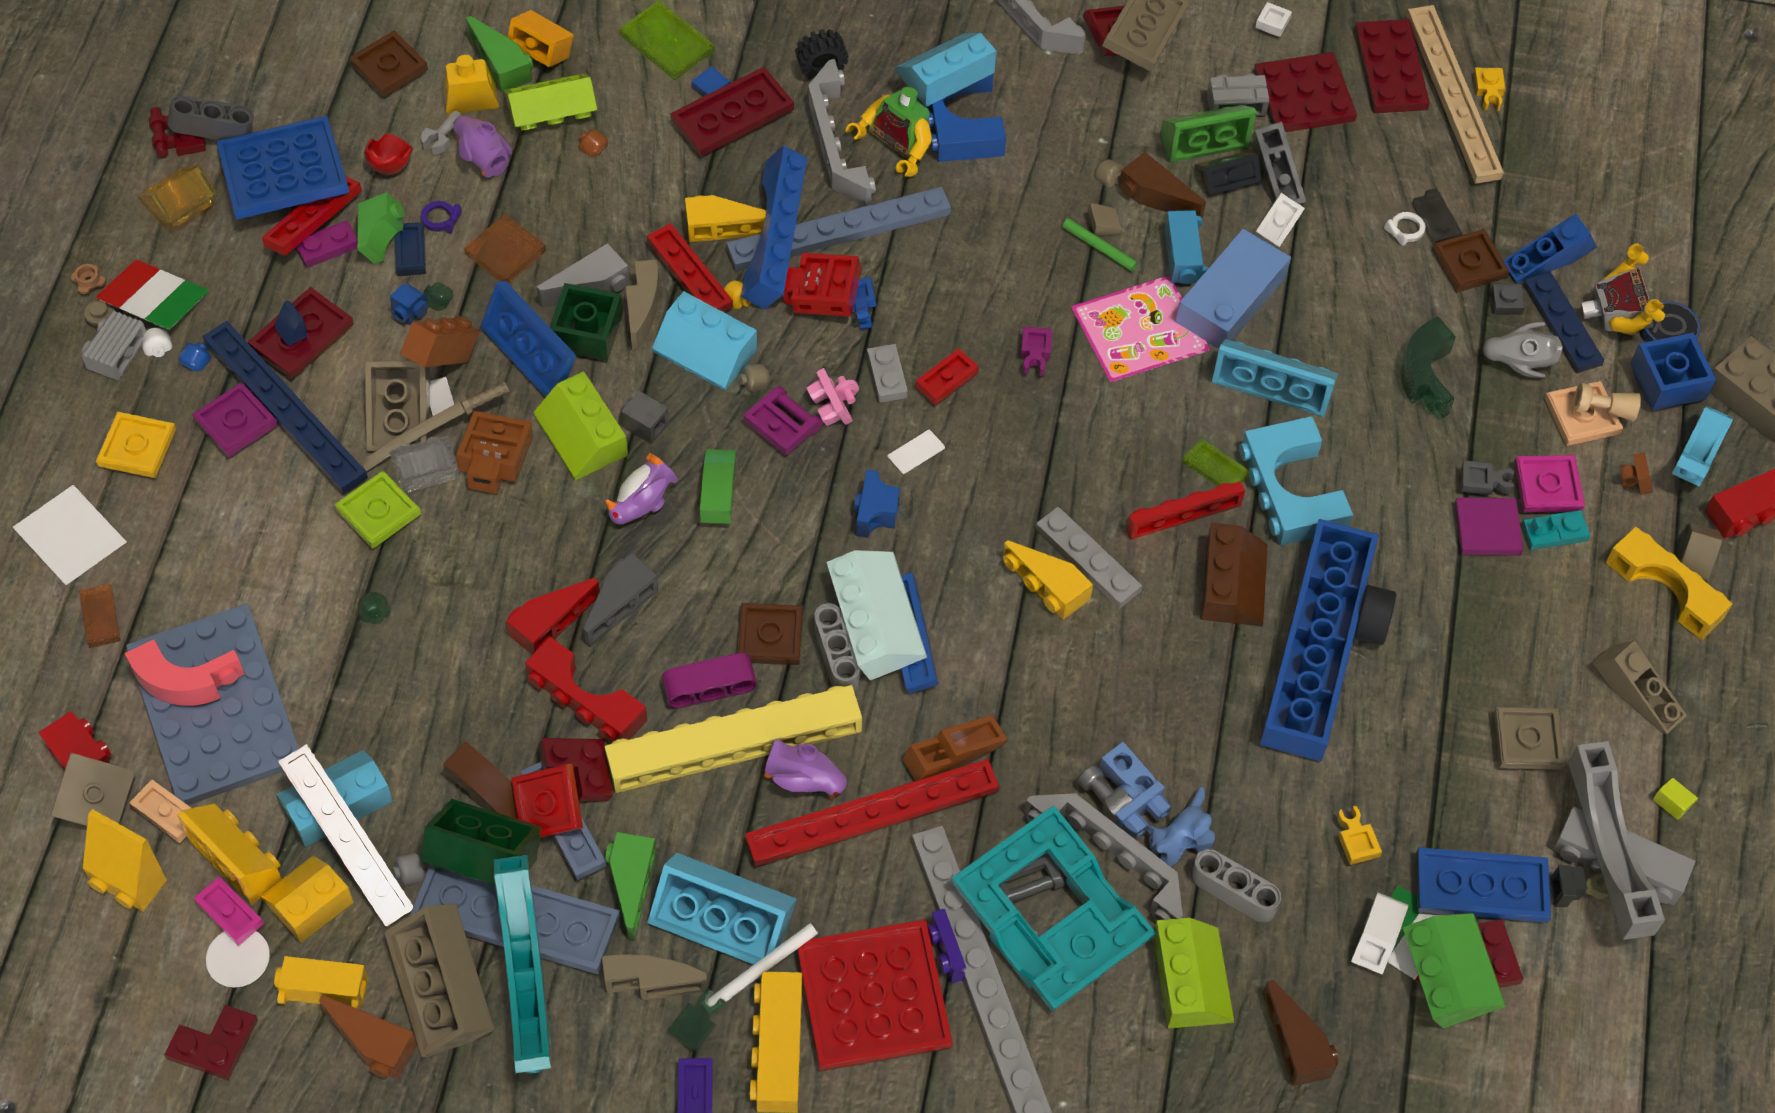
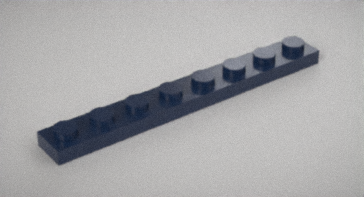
(285, 407)

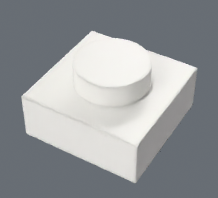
(1273, 19)

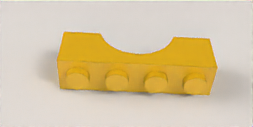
(1642, 558)

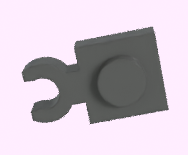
(1481, 479)

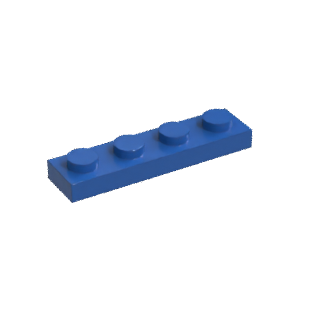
(923, 672)

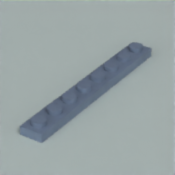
(852, 225)

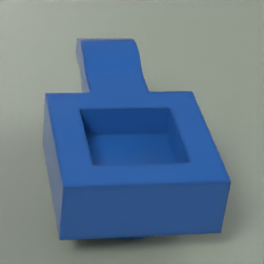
(864, 300)

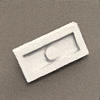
(1279, 221)

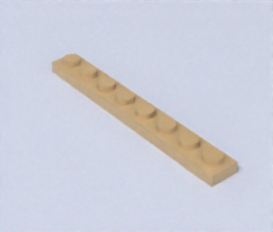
(1454, 95)

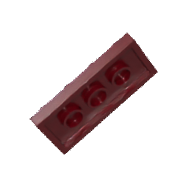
(1391, 66)
(732, 111)

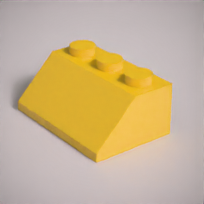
(231, 850)

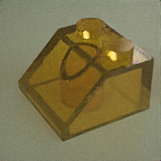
(179, 195)

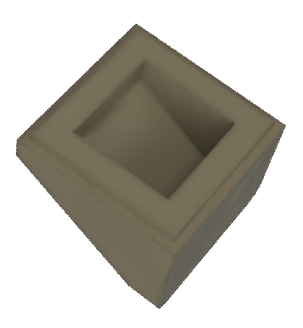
(1104, 220)

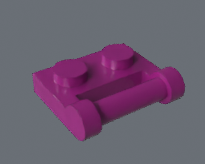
(777, 426)

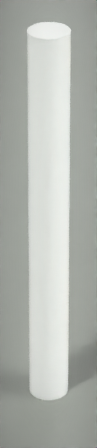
(764, 964)

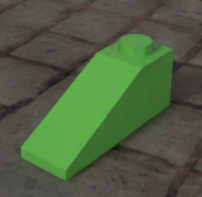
(503, 56)
(631, 867)

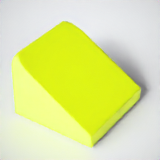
(1675, 798)

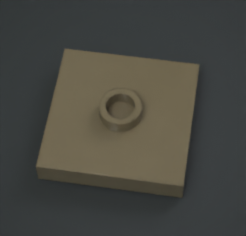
(1529, 738)
(90, 786)

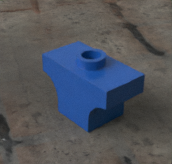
(876, 505)

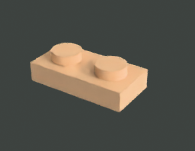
(160, 809)

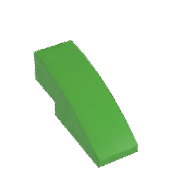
(718, 486)

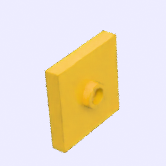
(136, 444)

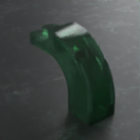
(1425, 347)

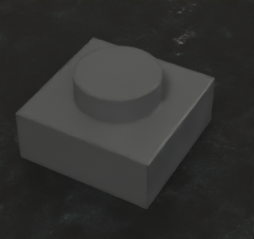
(1507, 299)

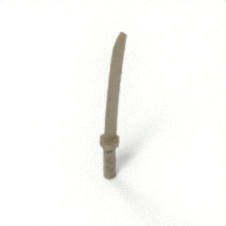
(464, 406)

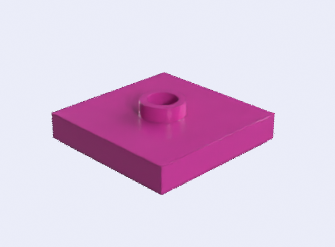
(1549, 483)

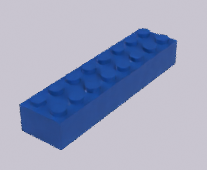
(1319, 640)

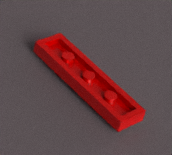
(306, 220)
(688, 267)
(1184, 510)

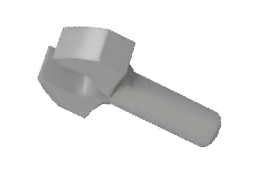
(439, 134)

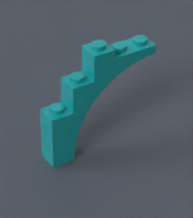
(523, 964)

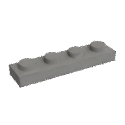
(1088, 557)

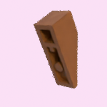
(378, 1042)

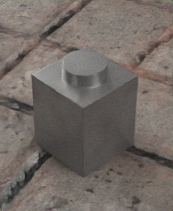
(644, 417)

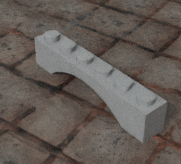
(1629, 890)

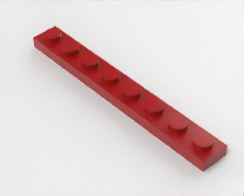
(871, 812)

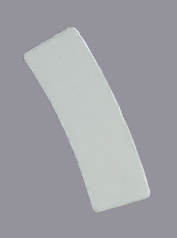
(440, 395)

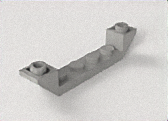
(1061, 37)
(849, 182)
(1128, 850)

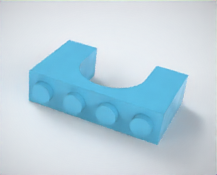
(1290, 516)

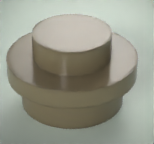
(97, 311)

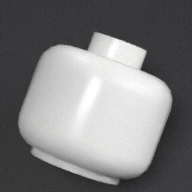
(156, 342)

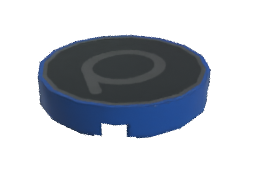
(1677, 321)

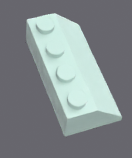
(876, 611)

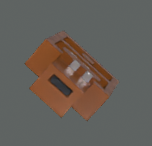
(493, 450)

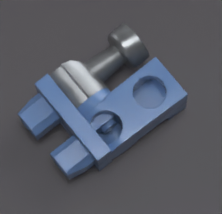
(1135, 792)

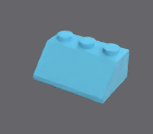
(949, 67)
(705, 341)
(357, 783)

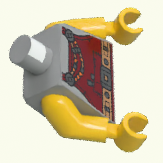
(1623, 297)

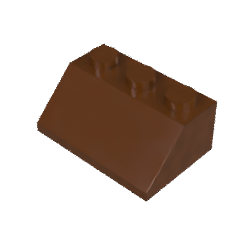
(1234, 576)

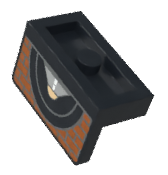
(1230, 172)

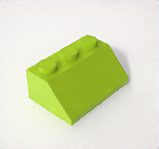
(551, 101)
(581, 426)
(1192, 973)

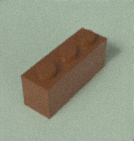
(440, 341)

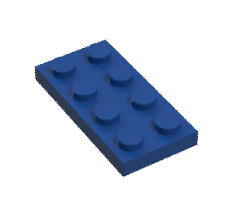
(527, 339)
(1483, 884)

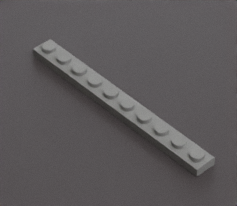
(982, 977)

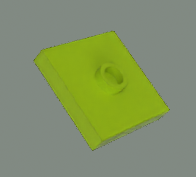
(377, 509)

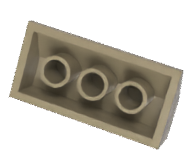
(438, 979)

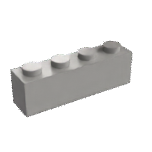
(1662, 867)

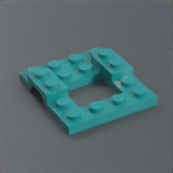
(1076, 947)

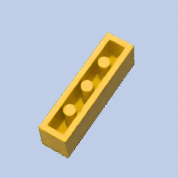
(779, 1042)

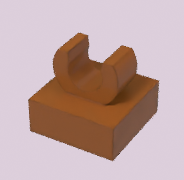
(1637, 474)

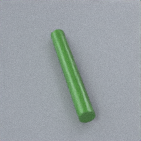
(1100, 244)

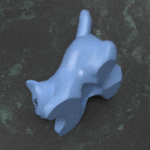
(1186, 832)

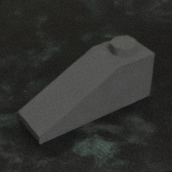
(1278, 162)
(624, 590)

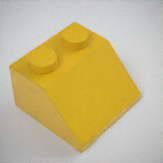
(308, 898)

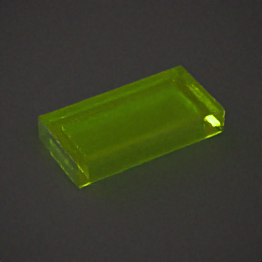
(1214, 464)

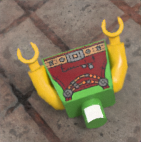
(900, 124)

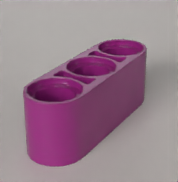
(709, 680)

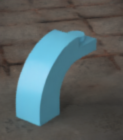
(1702, 446)

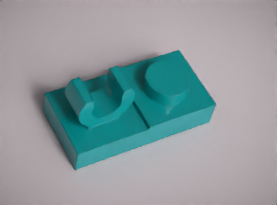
(1556, 530)

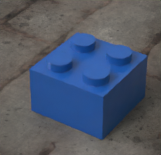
(1672, 371)

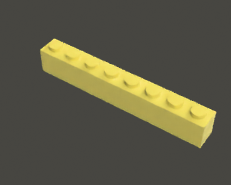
(732, 738)

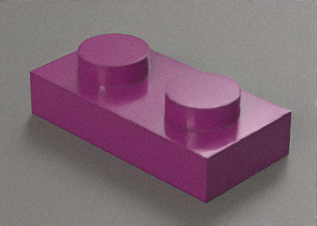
(327, 244)

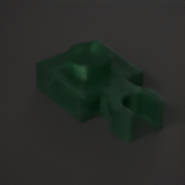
(694, 1023)

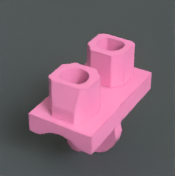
(825, 388)

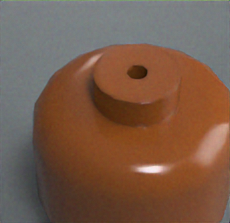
(592, 142)

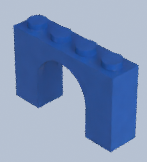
(966, 138)

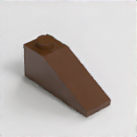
(1158, 188)
(1300, 1039)

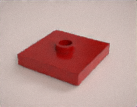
(548, 800)

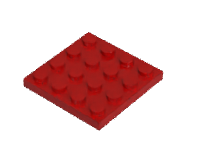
(873, 995)

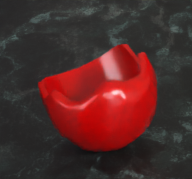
(387, 154)

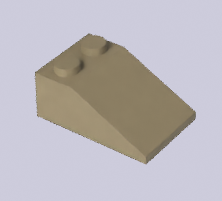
(395, 400)

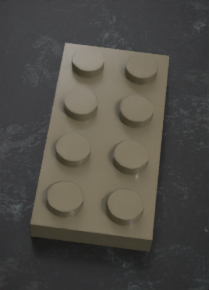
(1144, 29)

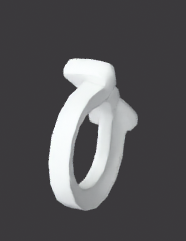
(1403, 238)

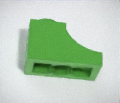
(377, 224)

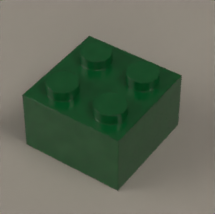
(587, 320)

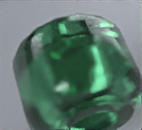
(438, 296)
(373, 608)

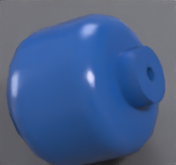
(195, 356)

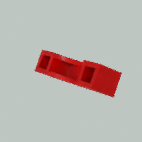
(614, 714)

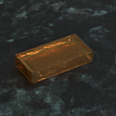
(99, 615)

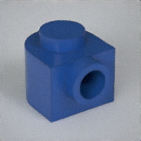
(408, 303)

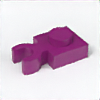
(1036, 348)

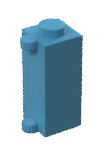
(1184, 246)

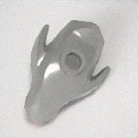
(1525, 349)

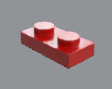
(947, 376)

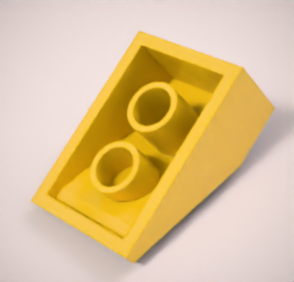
(120, 863)

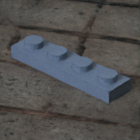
(577, 845)

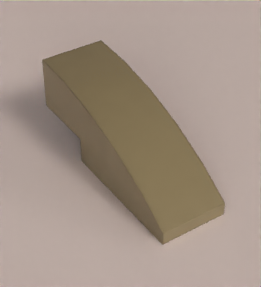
(643, 300)
(652, 975)

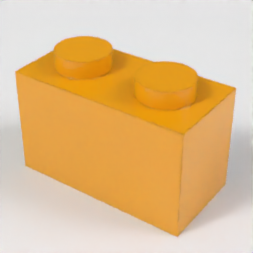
(540, 38)

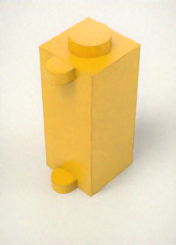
(311, 978)

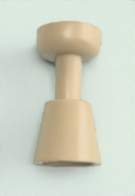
(1619, 404)

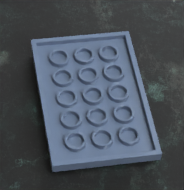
(229, 739)

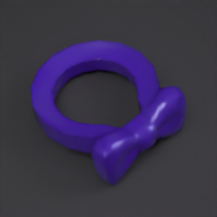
(448, 225)

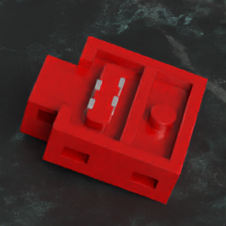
(823, 284)

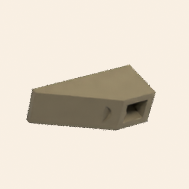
(1638, 683)

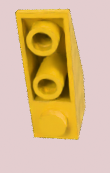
(1053, 579)

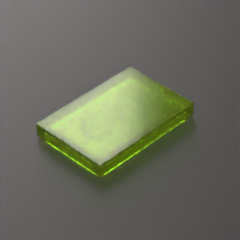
(666, 40)

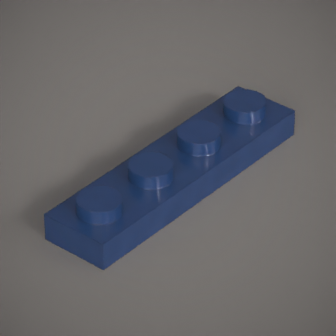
(1563, 322)

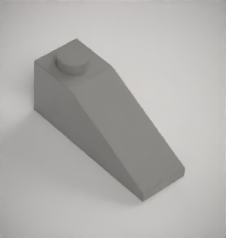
(598, 270)

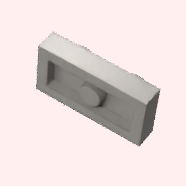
(887, 373)

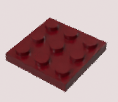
(1307, 92)

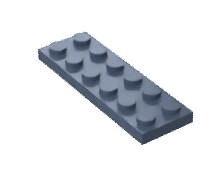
(568, 927)

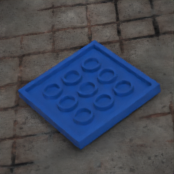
(282, 167)

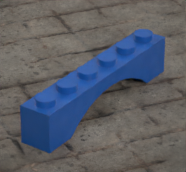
(768, 269)

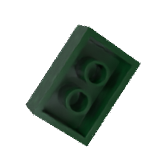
(471, 838)

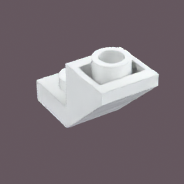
(1380, 933)

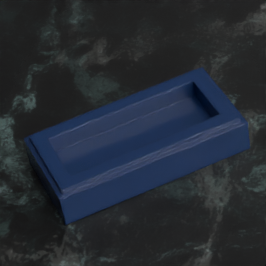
(410, 250)

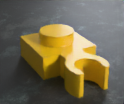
(1490, 84)
(1357, 840)

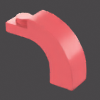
(182, 684)

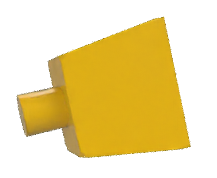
(469, 86)

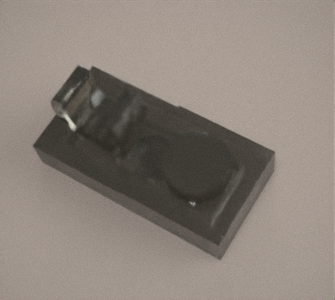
(1437, 217)

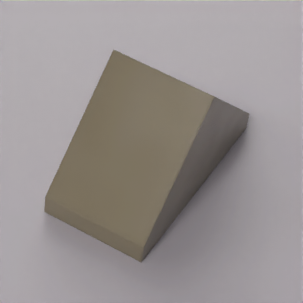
(1701, 549)

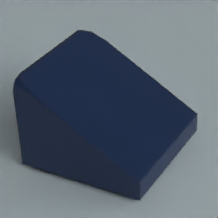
(290, 324)

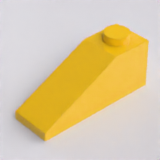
(721, 218)

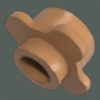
(86, 272)

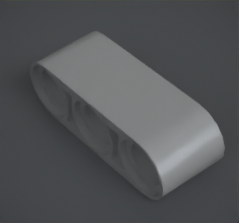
(836, 636)
(1243, 899)

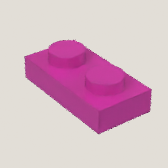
(228, 911)

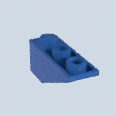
(1551, 250)

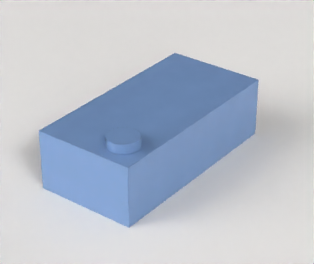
(1233, 289)

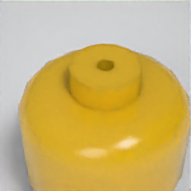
(734, 290)

